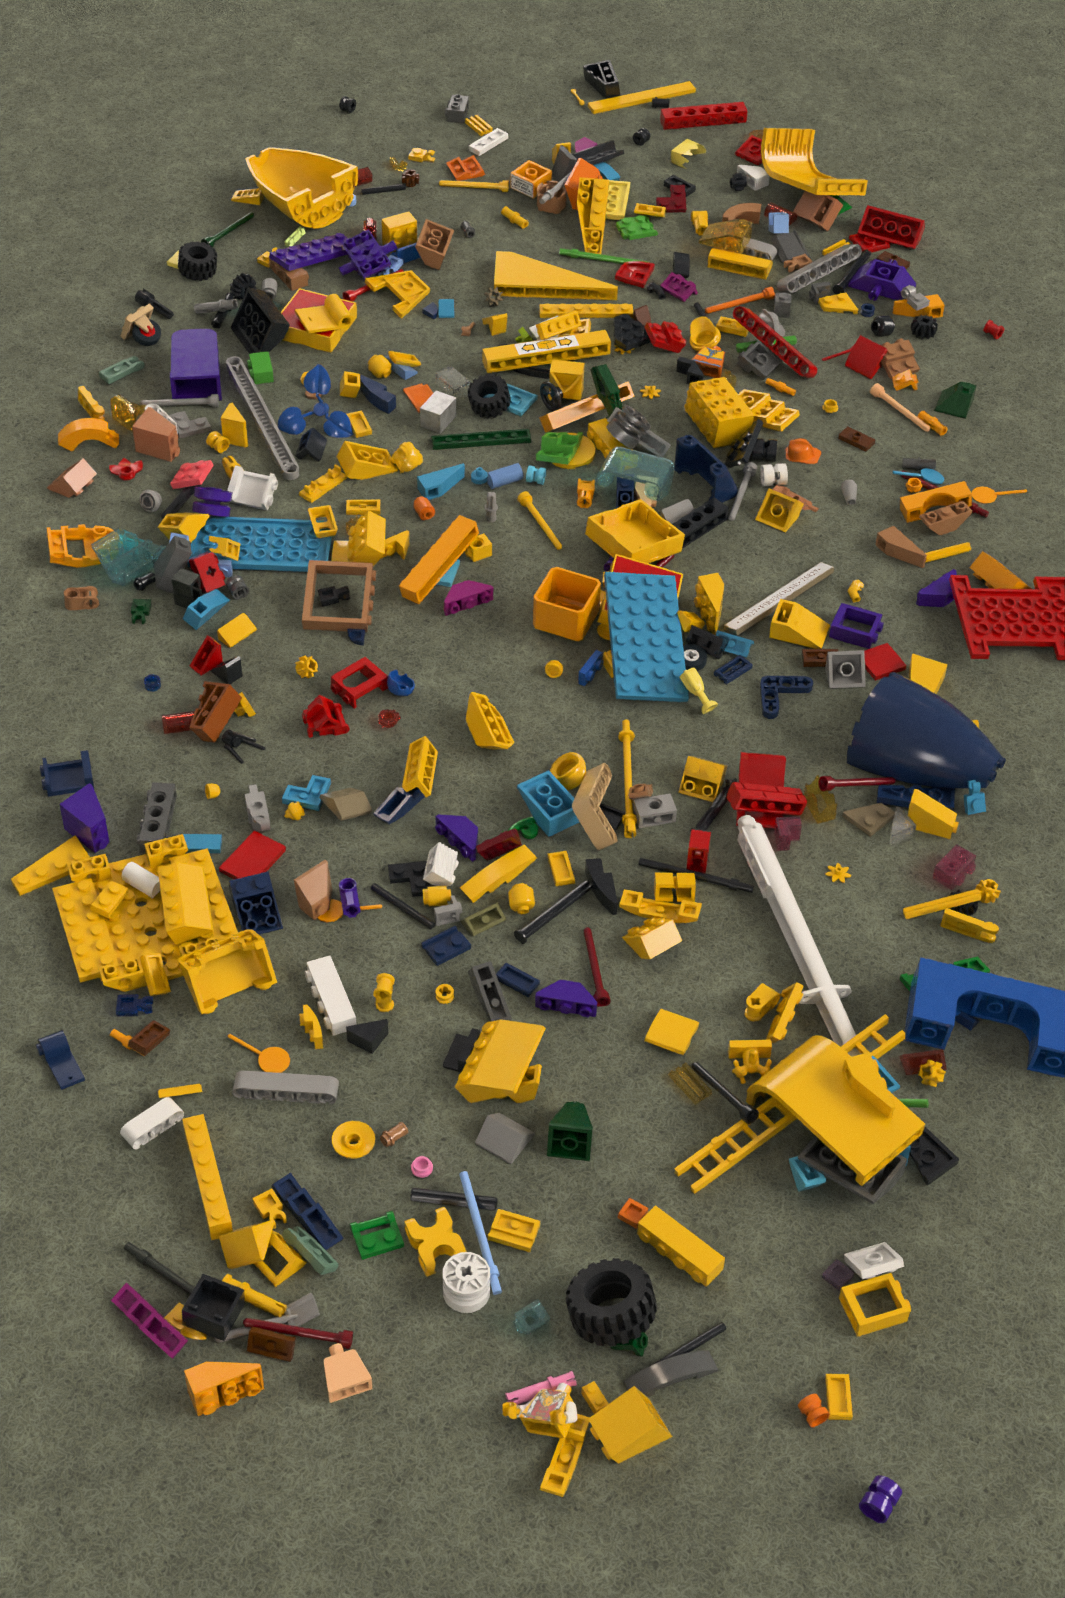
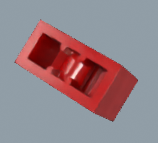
(201, 564)
(698, 850)

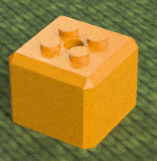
(566, 603)

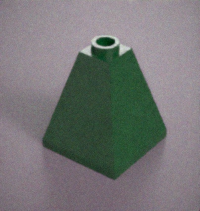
(570, 1133)

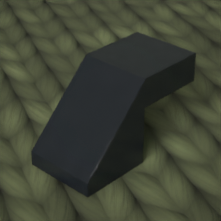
(690, 369)

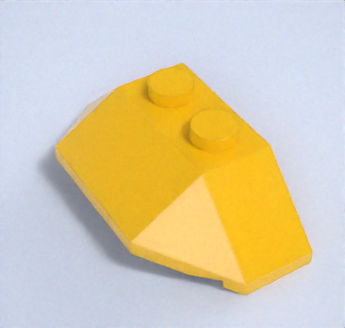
(487, 724)

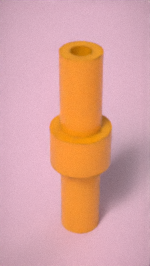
(780, 386)
(121, 1038)

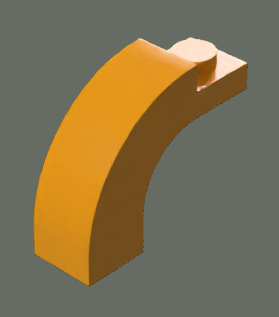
(87, 429)

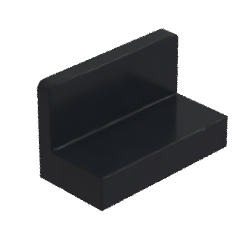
(311, 443)
(460, 1050)

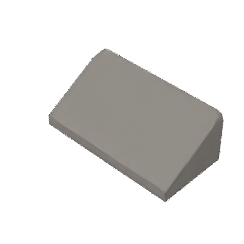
(676, 511)

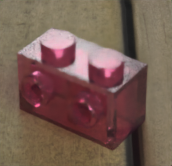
(954, 867)

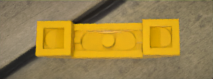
(648, 908)
(565, 1458)

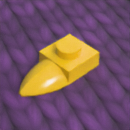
(175, 1319)

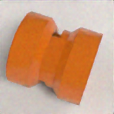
(813, 1409)

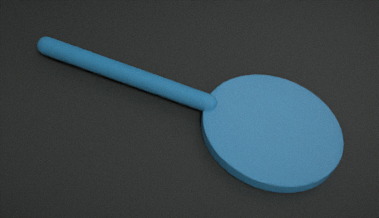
(927, 474)

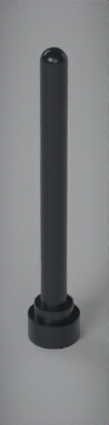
(747, 1112)

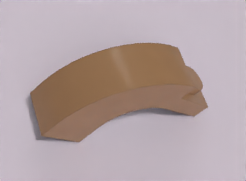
(747, 211)

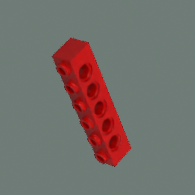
(703, 115)

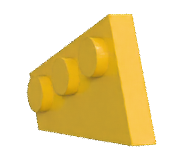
(791, 996)

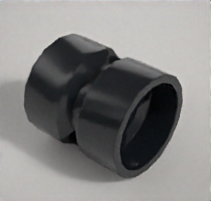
(765, 449)

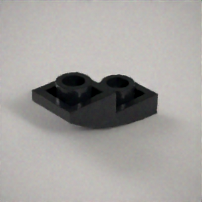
(681, 264)

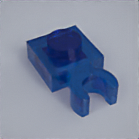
(130, 1005)

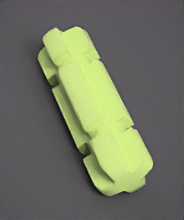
(295, 236)

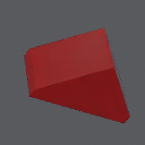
(207, 657)

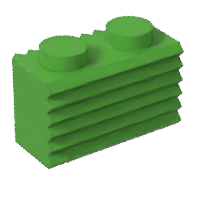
(260, 367)

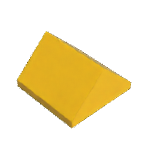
(234, 426)
(246, 1244)

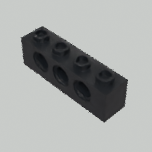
(702, 520)

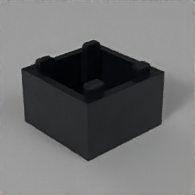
(213, 1307)

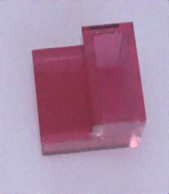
(787, 830)

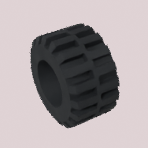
(197, 261)
(489, 406)

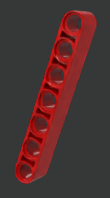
(780, 345)

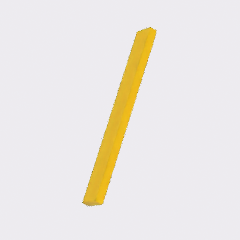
(641, 97)

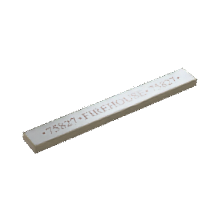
(770, 603)

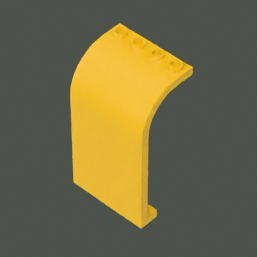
(789, 159)
(820, 1097)

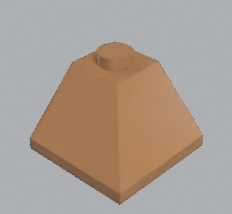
(314, 890)

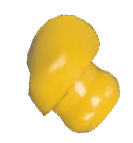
(853, 590)

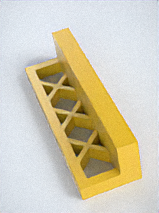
(420, 766)

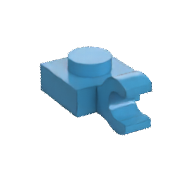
(975, 800)

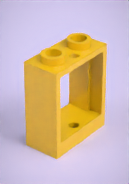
(854, 1312)

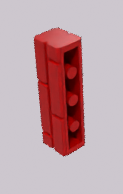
(766, 798)

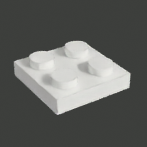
(874, 1260)

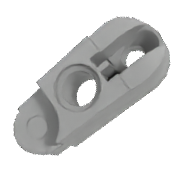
(257, 809)

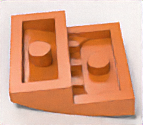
(465, 169)

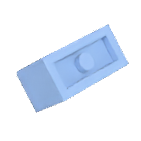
(779, 222)

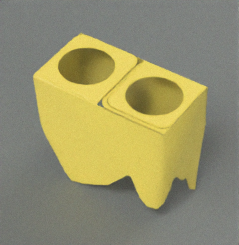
(685, 148)

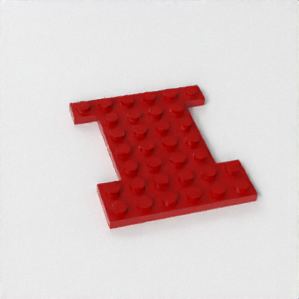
(1011, 615)

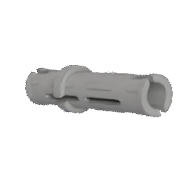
(221, 305)

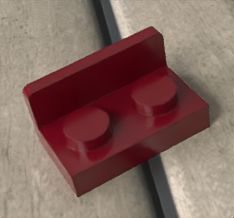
(499, 845)

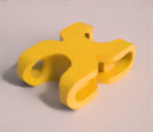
(433, 1240)

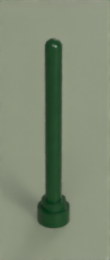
(211, 240)

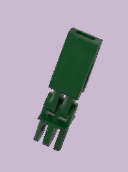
(606, 388)

